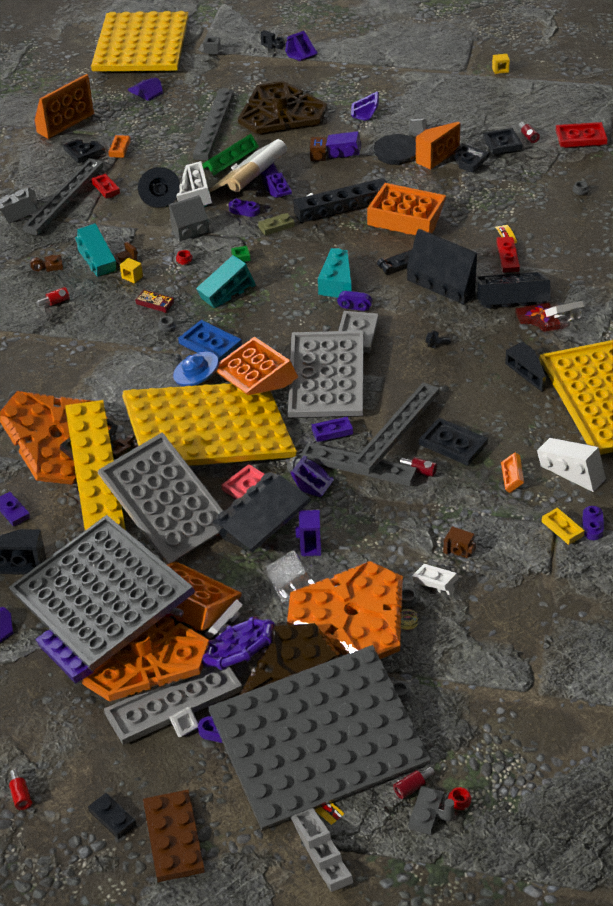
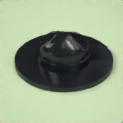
(158, 187)

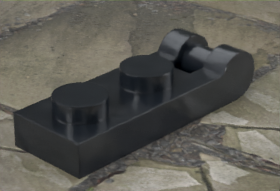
(395, 263)

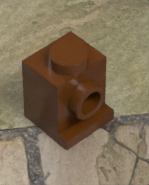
(459, 542)

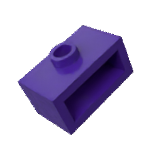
(343, 144)
(309, 532)

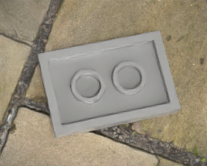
(360, 322)

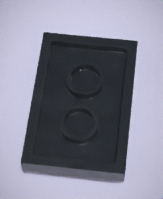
(453, 441)

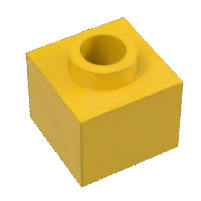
(500, 63)
(131, 270)

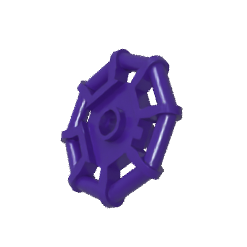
(238, 643)

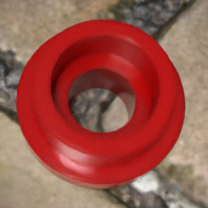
(184, 257)
(463, 794)

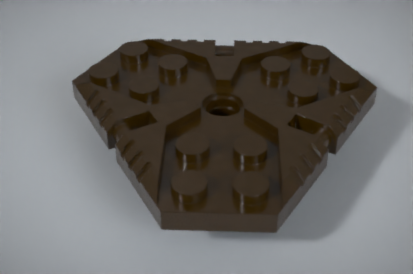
(280, 107)
(290, 652)

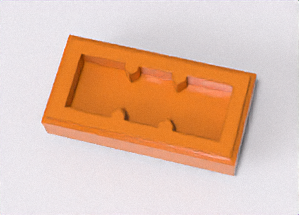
(119, 146)
(512, 472)

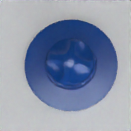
(196, 369)

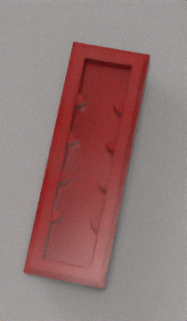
(507, 254)

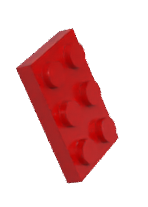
(581, 134)

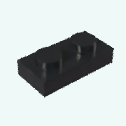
(112, 815)

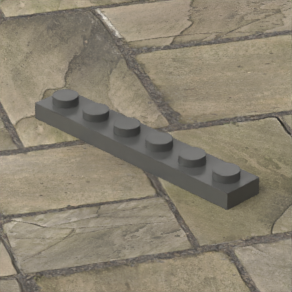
(343, 461)

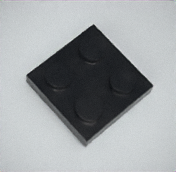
(502, 141)

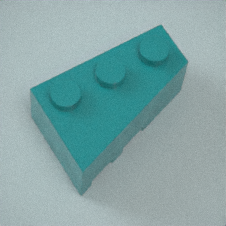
(95, 250)
(335, 274)
(225, 282)

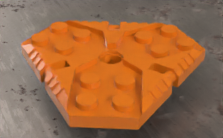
(46, 427)
(358, 611)
(152, 659)

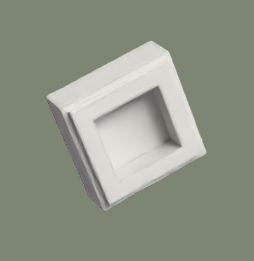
(184, 721)

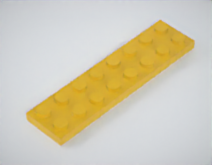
(90, 453)

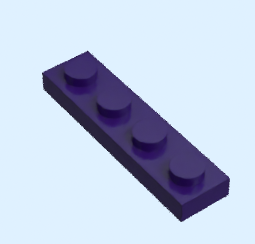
(63, 656)

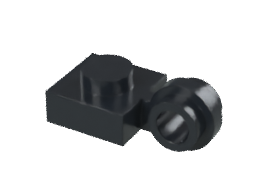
(268, 40)

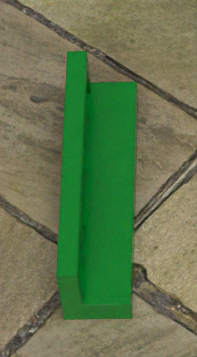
(231, 154)

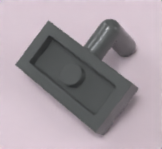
(428, 810)

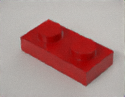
(106, 186)

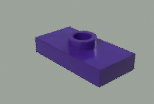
(13, 509)

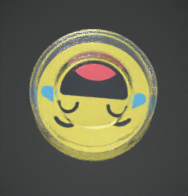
(409, 619)

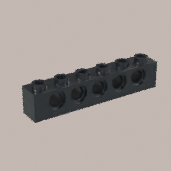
(337, 200)

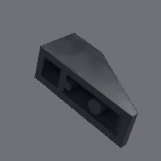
(526, 363)

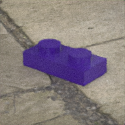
(332, 429)

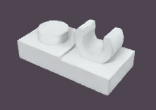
(571, 309)
(435, 578)
(229, 615)

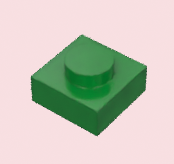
(241, 253)

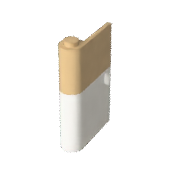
(252, 166)

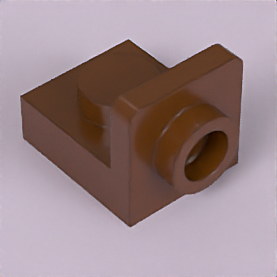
(130, 252)

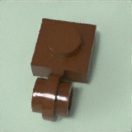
(51, 263)
(123, 447)

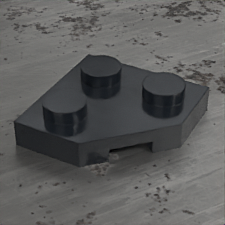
(83, 151)
(469, 158)

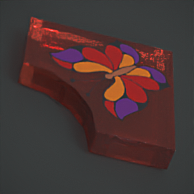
(536, 316)

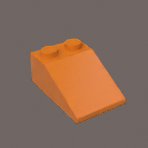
(437, 144)

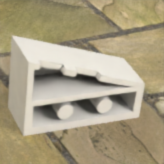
(194, 184)

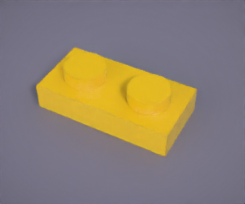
(563, 526)

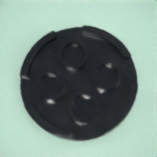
(395, 149)

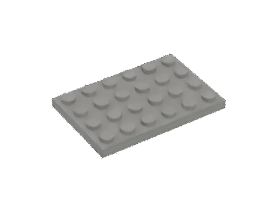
(328, 374)
(163, 498)

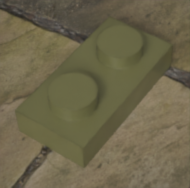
(276, 224)

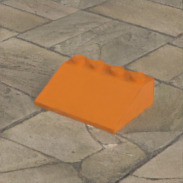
(64, 107)
(405, 209)
(257, 368)
(207, 602)

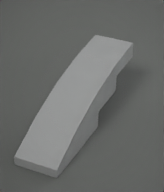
(322, 849)

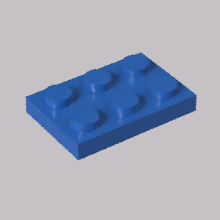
(208, 338)

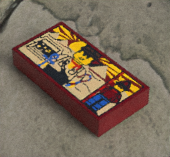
(154, 301)

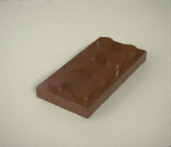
(173, 836)

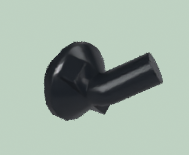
(433, 339)

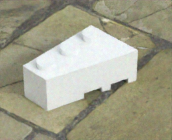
(573, 462)

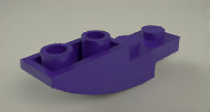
(275, 182)

